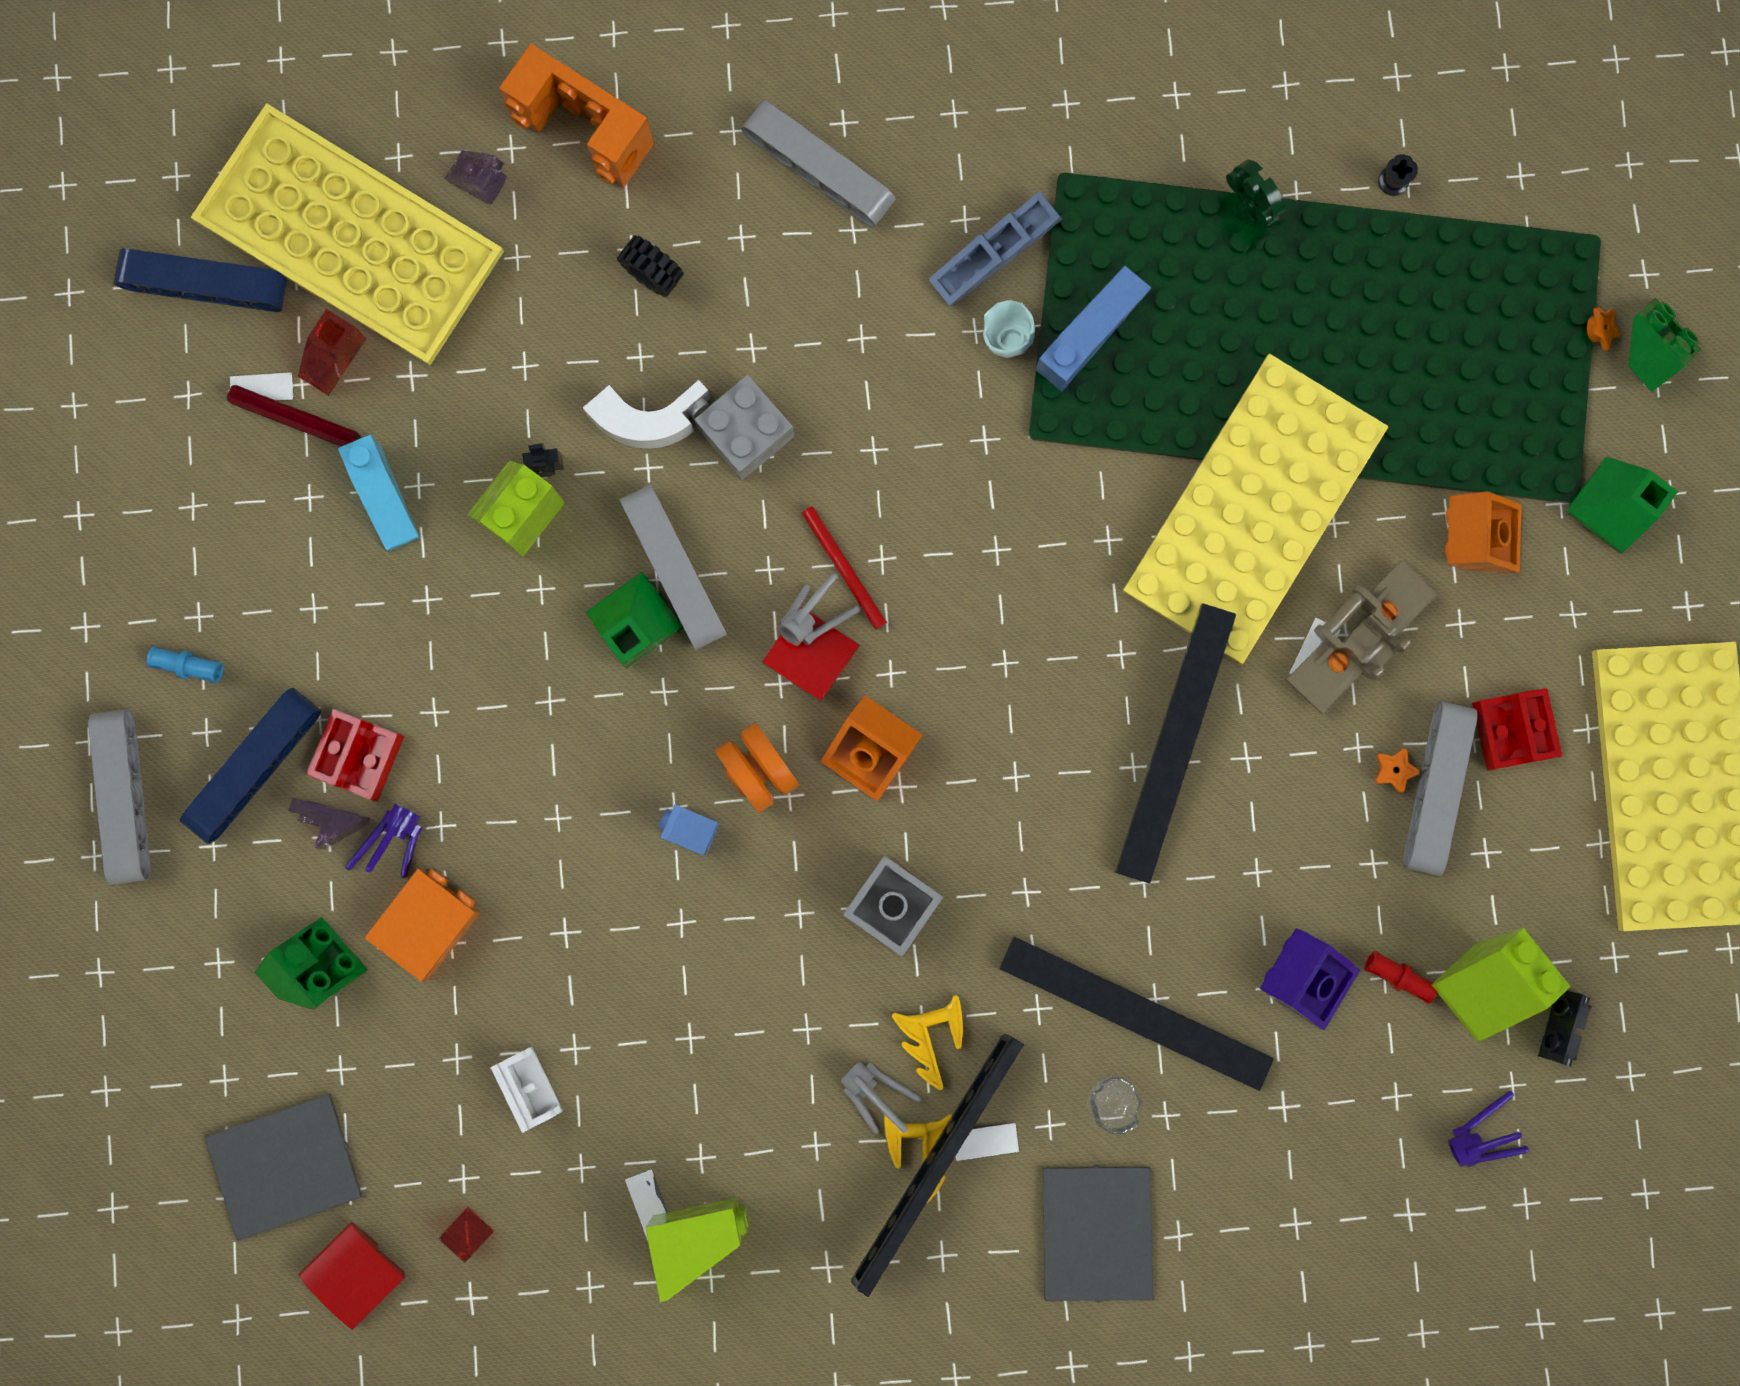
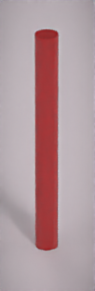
(844, 568)

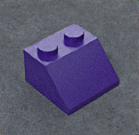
(1310, 978)

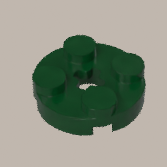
(1258, 198)

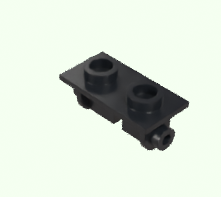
(1566, 1015)

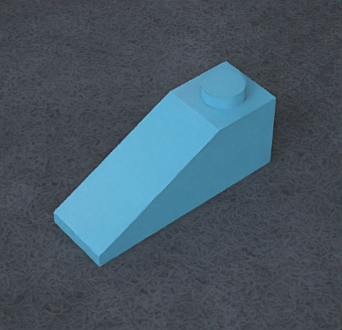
(379, 491)

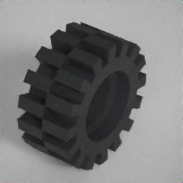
(650, 266)

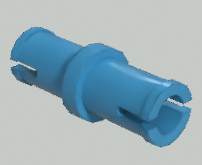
(185, 664)

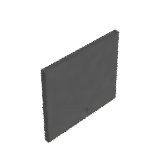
(283, 1167)
(1097, 1233)

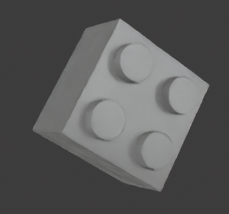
(744, 427)
(893, 906)

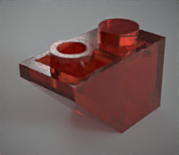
(329, 351)

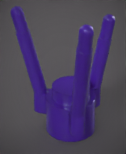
(396, 823)
(1470, 1149)

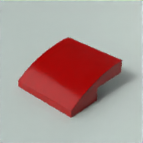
(812, 666)
(1517, 729)
(355, 755)
(351, 1275)

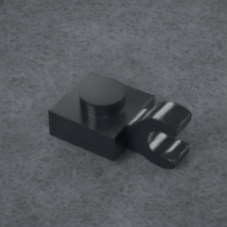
(543, 461)

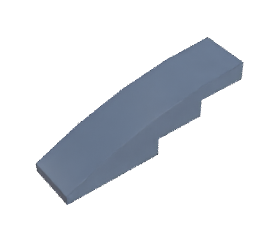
(995, 249)

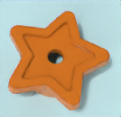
(1602, 327)
(1386, 773)

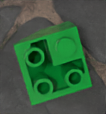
(1659, 344)
(1620, 502)
(634, 620)
(310, 966)

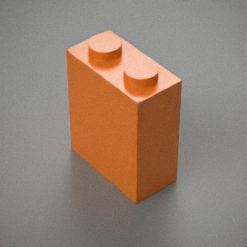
(423, 923)

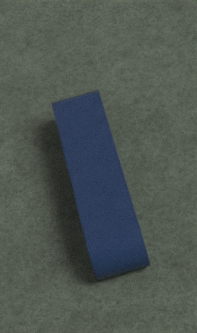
(200, 280)
(250, 765)

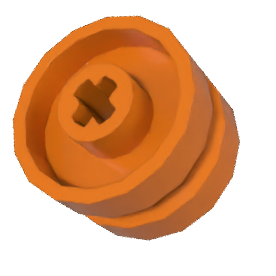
(753, 770)

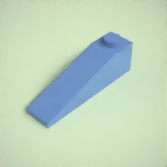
(1091, 328)

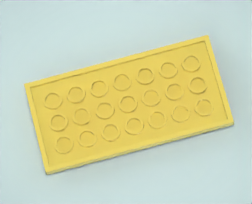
(347, 234)
(1256, 504)
(1672, 782)

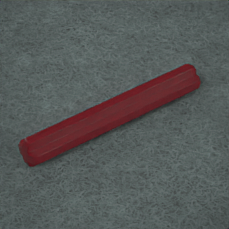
(291, 416)

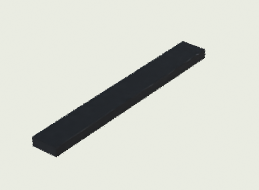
(1175, 743)
(1136, 1013)
(936, 1164)

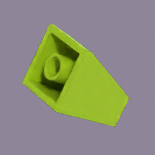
(517, 507)
(1500, 984)
(693, 1241)

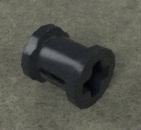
(1397, 175)

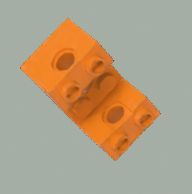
(542, 83)

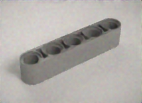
(818, 163)
(673, 567)
(1440, 788)
(119, 797)

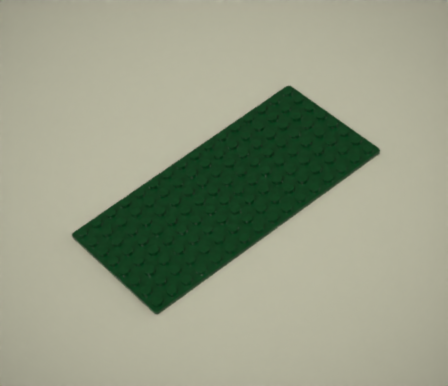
(1425, 321)

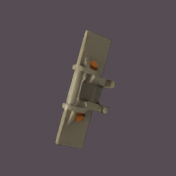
(1370, 645)

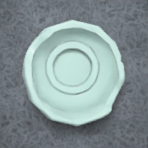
(1008, 329)

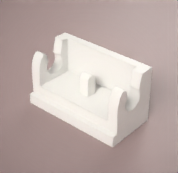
(527, 1089)

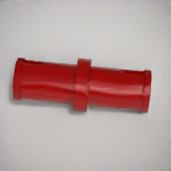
(1400, 977)

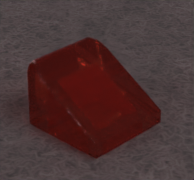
(466, 1235)

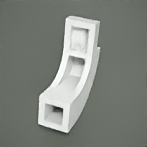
(646, 428)

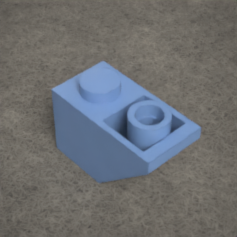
(688, 829)

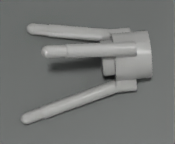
(797, 624)
(861, 1082)

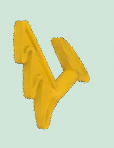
(916, 1028)
(928, 1132)

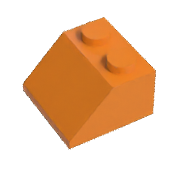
(1483, 533)
(871, 748)

